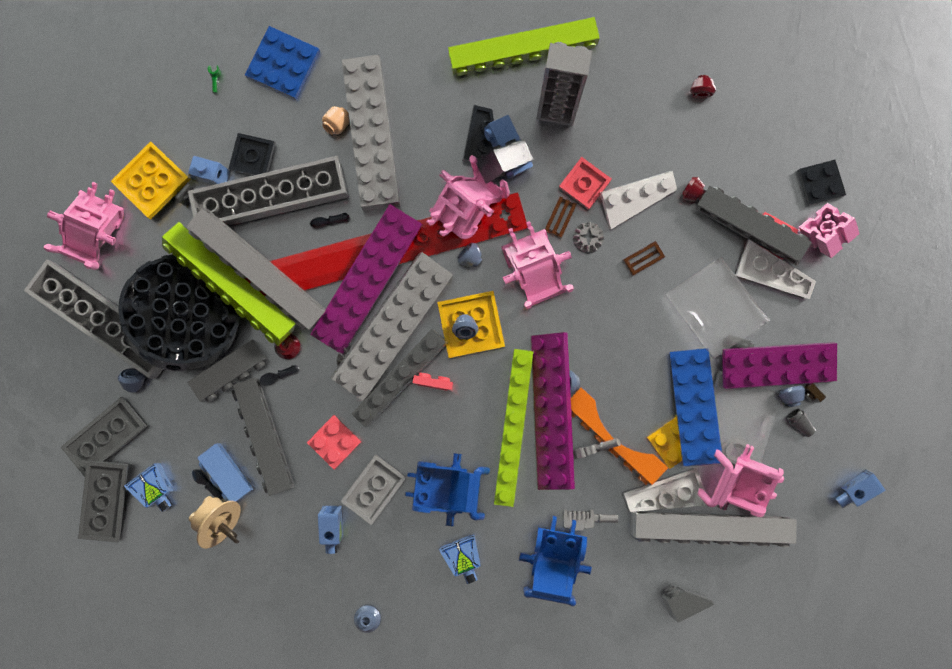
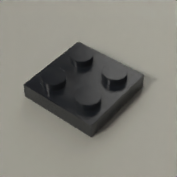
(251, 155)
(821, 182)

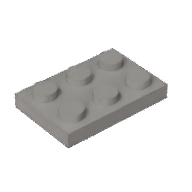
(373, 489)

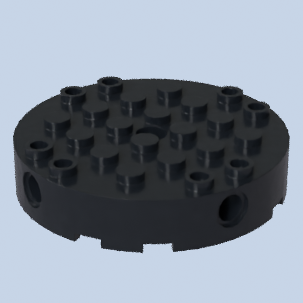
(163, 335)

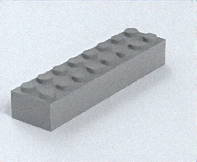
(563, 82)
(370, 133)
(272, 192)
(256, 268)
(86, 311)
(391, 326)
(713, 527)

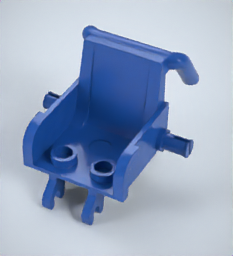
(447, 489)
(556, 564)

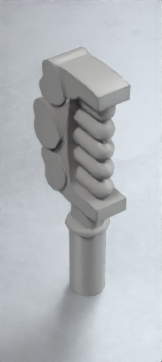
(585, 451)
(586, 520)

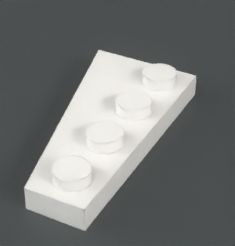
(634, 197)
(765, 268)
(667, 493)

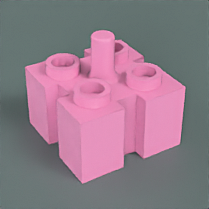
(830, 230)

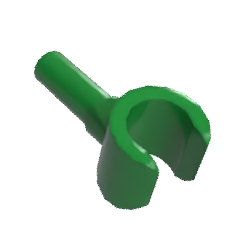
(214, 75)

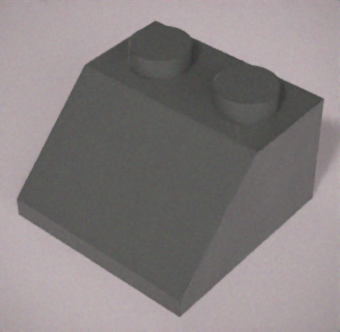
(684, 603)

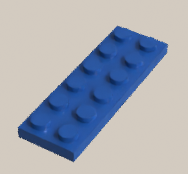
(695, 407)

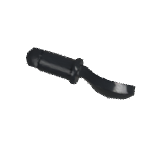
(332, 219)
(270, 378)
(200, 478)

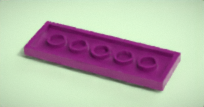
(779, 365)

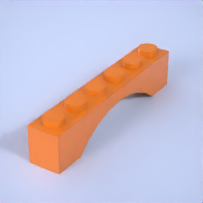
(644, 464)

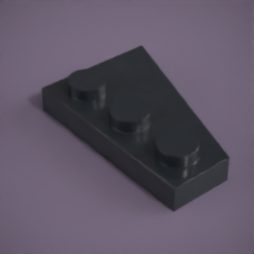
(476, 141)

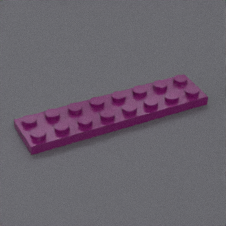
(366, 279)
(553, 412)

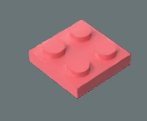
(585, 183)
(441, 383)
(334, 442)

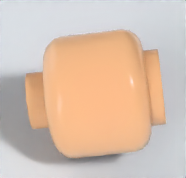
(335, 120)

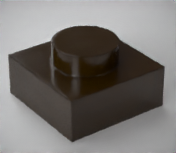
(813, 394)

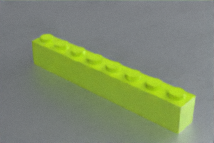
(521, 46)
(228, 284)
(513, 428)

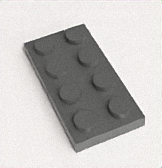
(104, 435)
(103, 501)

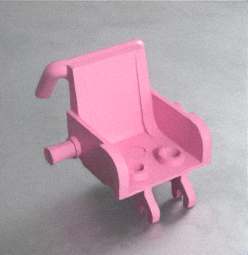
(466, 201)
(87, 226)
(535, 266)
(745, 486)

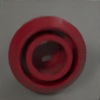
(703, 87)
(694, 190)
(293, 347)

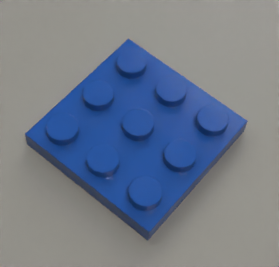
(282, 62)

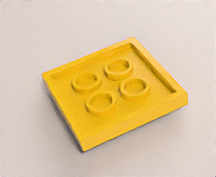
(150, 180)
(485, 313)

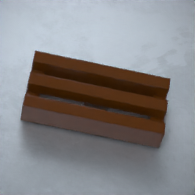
(566, 203)
(630, 266)

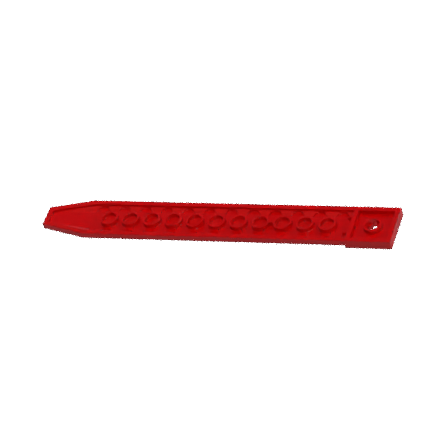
(333, 262)

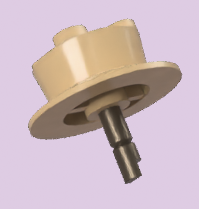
(215, 521)

